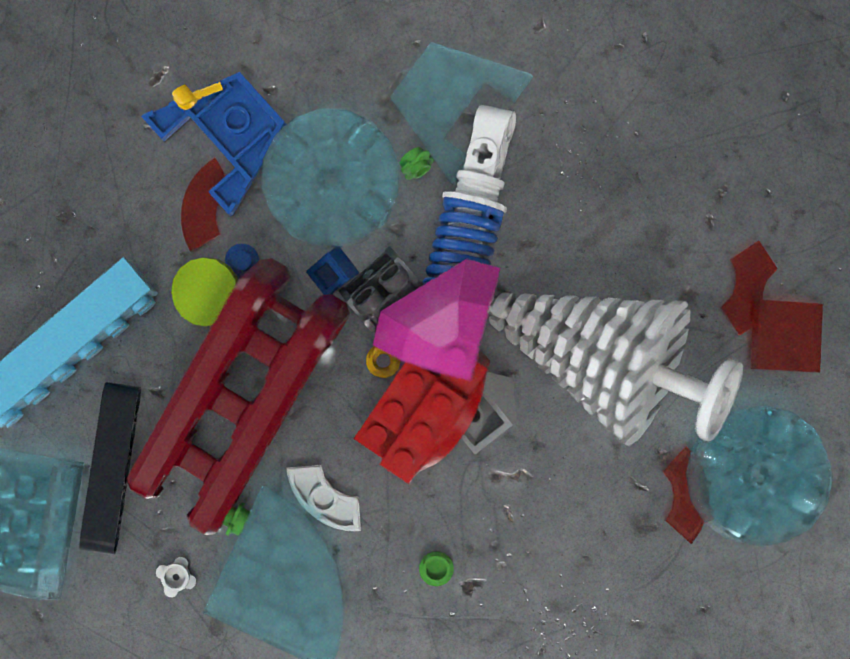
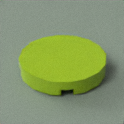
(202, 289)

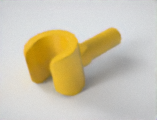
(186, 99)

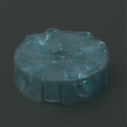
(324, 144)
(793, 470)

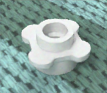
(173, 586)

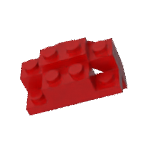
(422, 417)

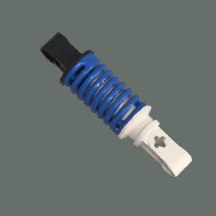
(474, 204)

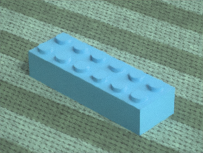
(72, 336)

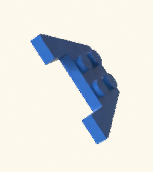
(236, 123)

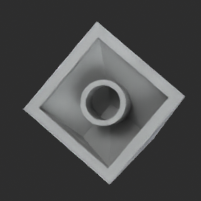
(494, 414)

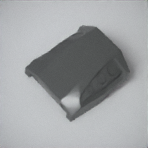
(379, 287)

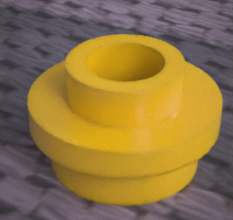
(371, 362)

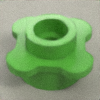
(416, 163)
(236, 519)

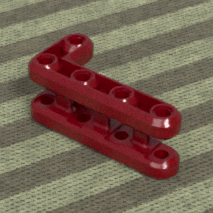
(205, 390)

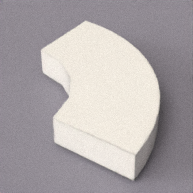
(323, 500)

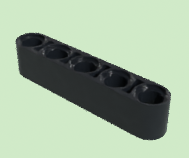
(110, 468)

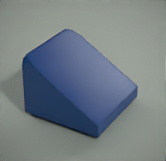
(332, 271)

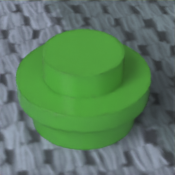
(436, 568)

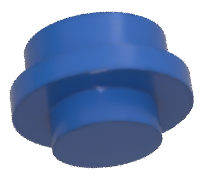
(241, 258)

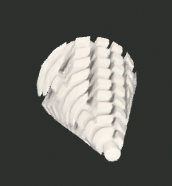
(616, 357)

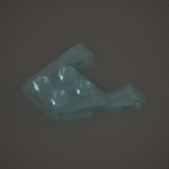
(440, 91)

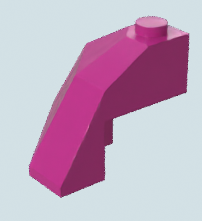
(441, 320)

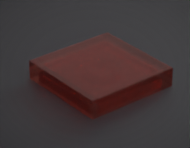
(786, 336)

